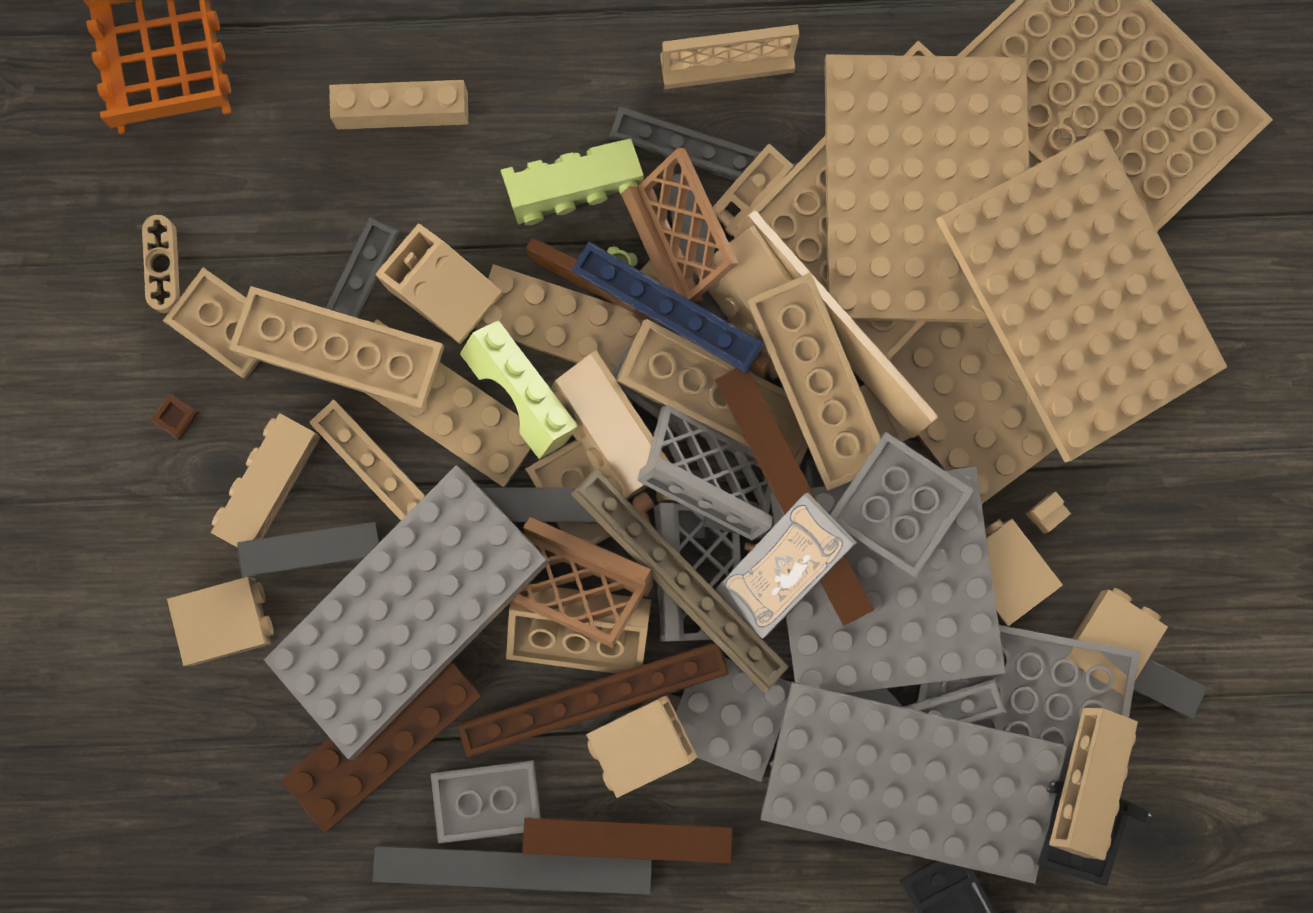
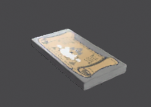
(785, 565)

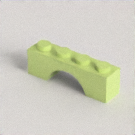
(542, 417)

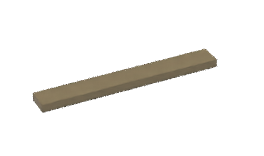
(680, 580)

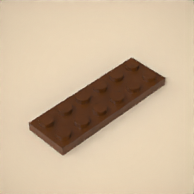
(333, 785)

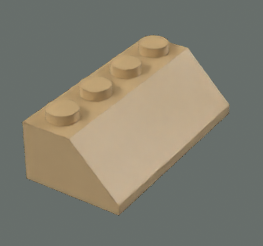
(755, 273)
(606, 423)
(550, 643)

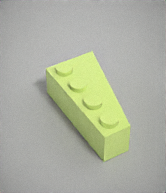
(572, 181)

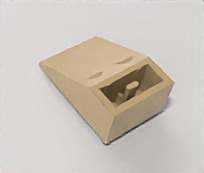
(438, 283)

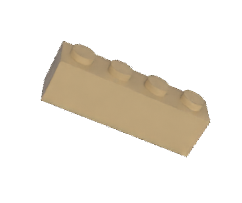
(399, 104)
(266, 481)
(1094, 783)

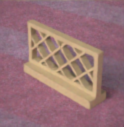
(729, 56)

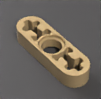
(167, 239)

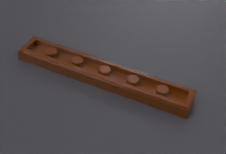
(627, 840)

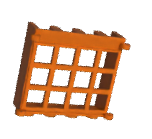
(109, 62)

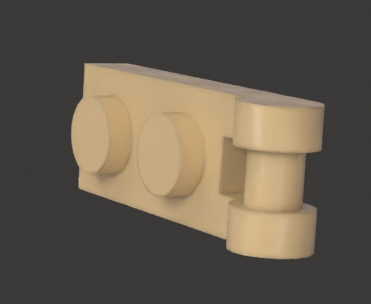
(752, 186)

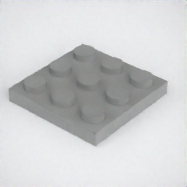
(900, 504)
(734, 721)

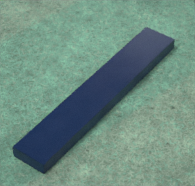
(668, 308)

